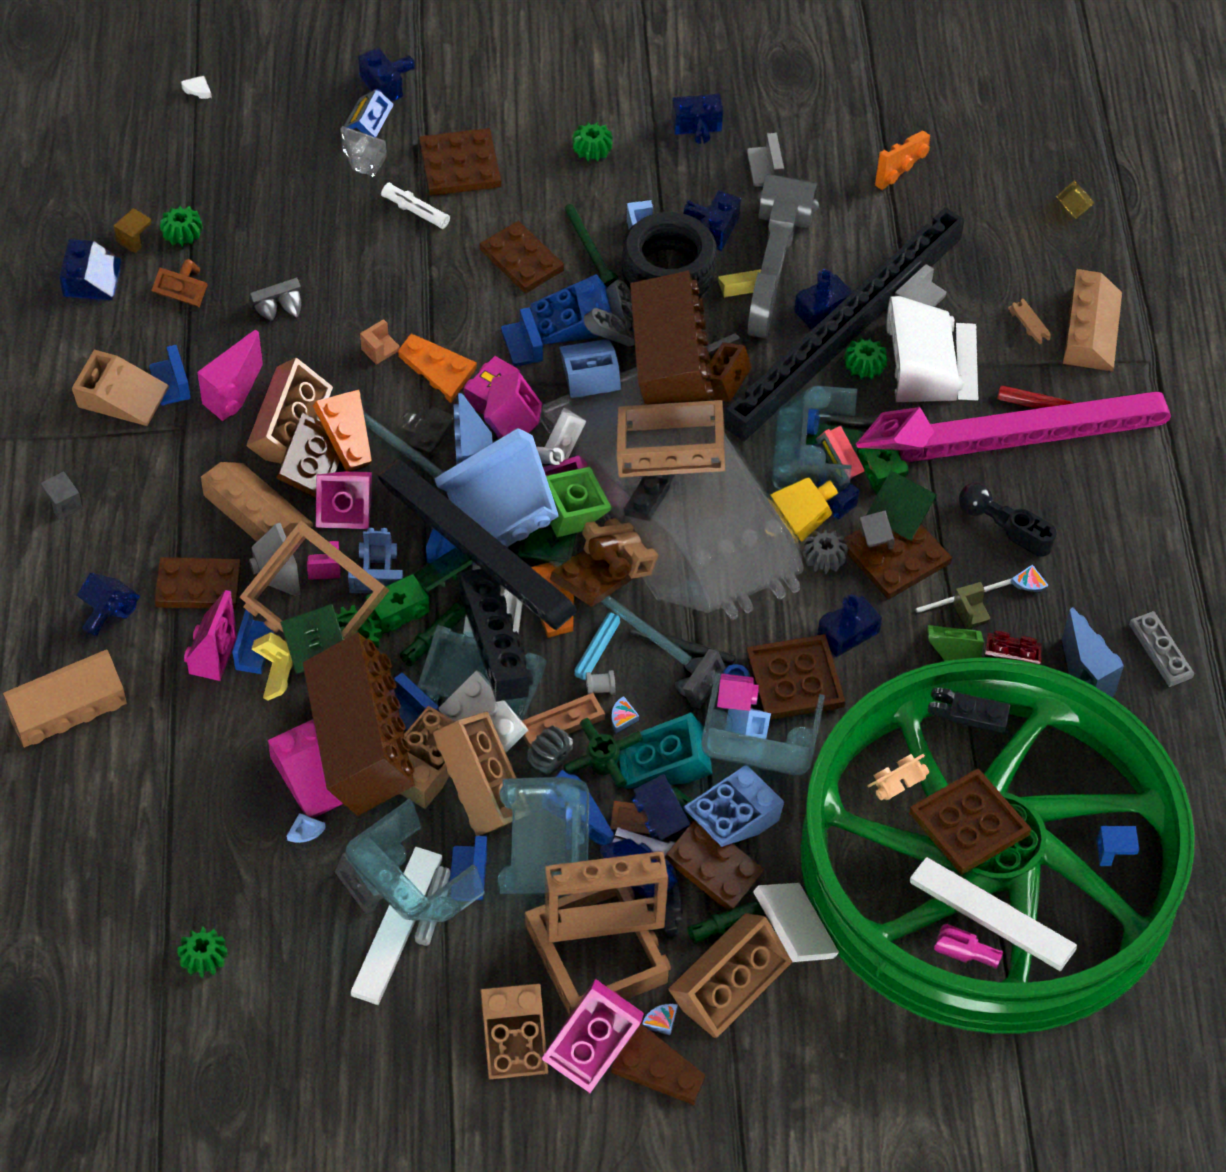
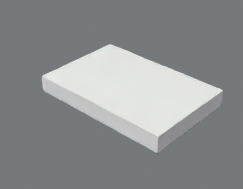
(796, 922)

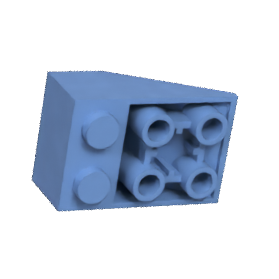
(590, 368)
(470, 430)
(1089, 656)
(736, 807)

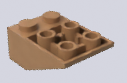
(118, 389)
(427, 760)
(514, 1031)

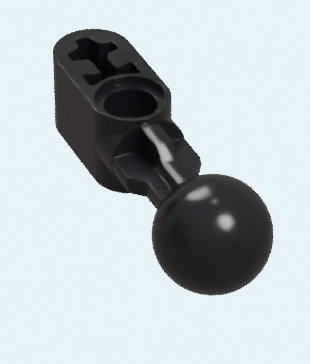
(1020, 524)

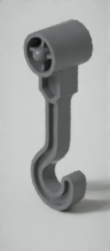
(784, 205)

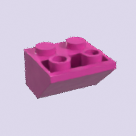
(511, 405)

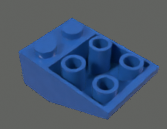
(562, 313)

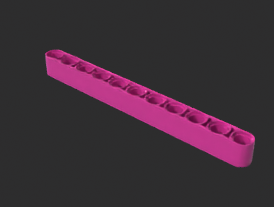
(1042, 425)

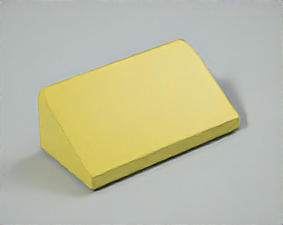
(738, 283)

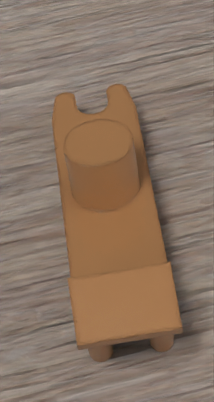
(1030, 320)

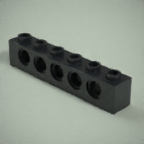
(494, 635)

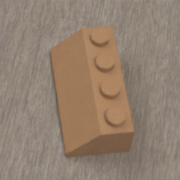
(1092, 322)
(289, 395)
(249, 500)
(65, 698)
(477, 769)
(731, 974)

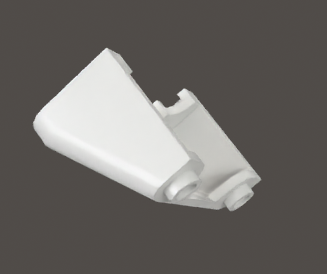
(923, 351)

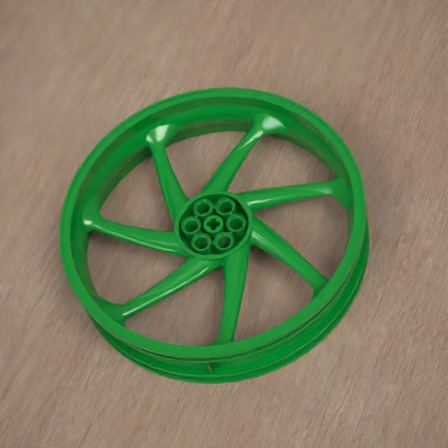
(1045, 699)

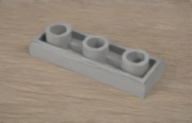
(1161, 649)

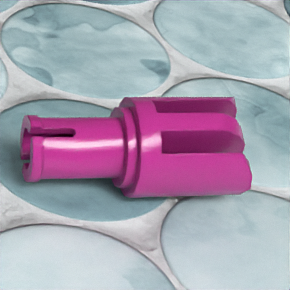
(965, 946)

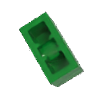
(878, 465)
(401, 604)

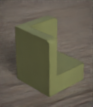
(970, 606)

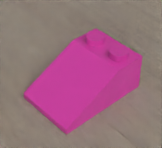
(230, 376)
(213, 640)
(300, 765)
(593, 1036)

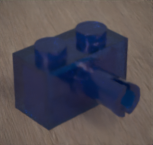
(383, 74)
(697, 115)
(718, 217)
(821, 299)
(108, 598)
(850, 624)
(661, 808)

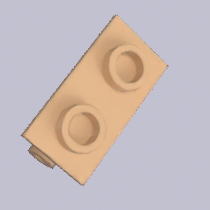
(889, 782)

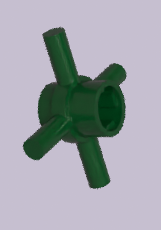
(597, 747)

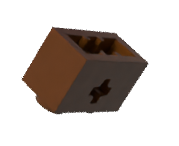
(728, 370)

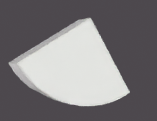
(197, 86)

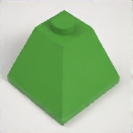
(577, 500)
(955, 642)

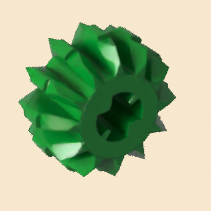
(592, 141)
(181, 225)
(865, 358)
(213, 954)

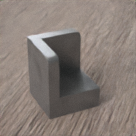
(63, 495)
(877, 529)

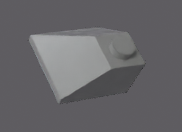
(263, 550)

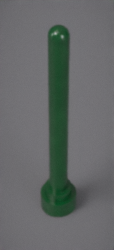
(606, 275)

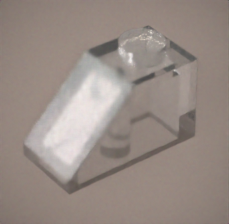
(363, 151)

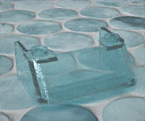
(792, 456)
(789, 758)
(378, 858)

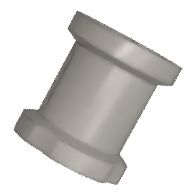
(600, 683)

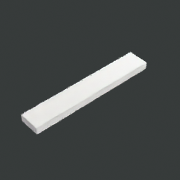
(993, 914)
(393, 932)

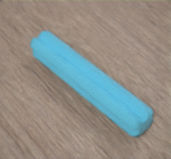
(597, 645)

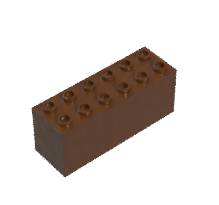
(671, 340)
(358, 724)

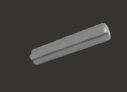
(426, 928)

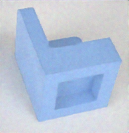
(637, 211)
(750, 723)

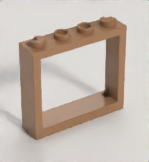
(670, 459)
(280, 558)
(610, 917)
(624, 988)

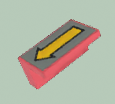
(839, 450)

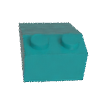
(667, 750)

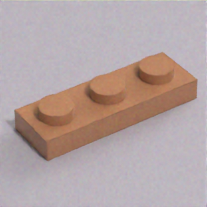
(564, 717)

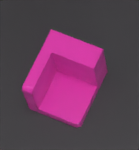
(322, 566)

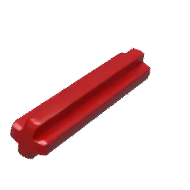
(1029, 398)

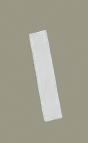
(967, 360)

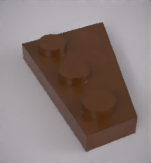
(658, 1067)

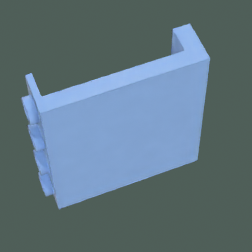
(503, 488)

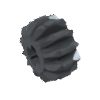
(825, 551)
(550, 749)

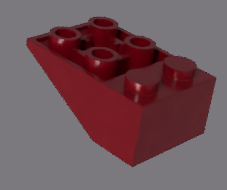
(1003, 646)

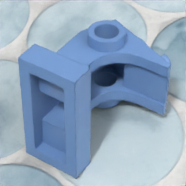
(376, 549)

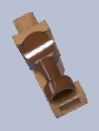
(619, 548)

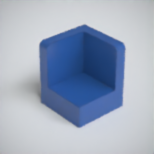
(1116, 841)

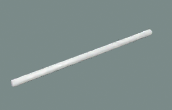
(951, 599)

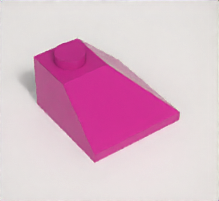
(898, 431)
(343, 500)

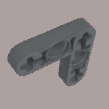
(619, 324)

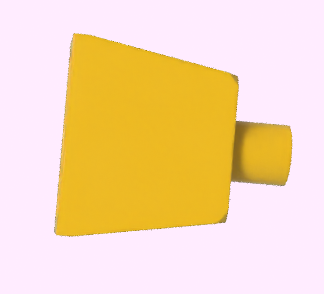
(805, 505)

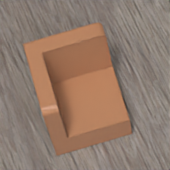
(377, 342)

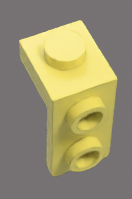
(277, 651)

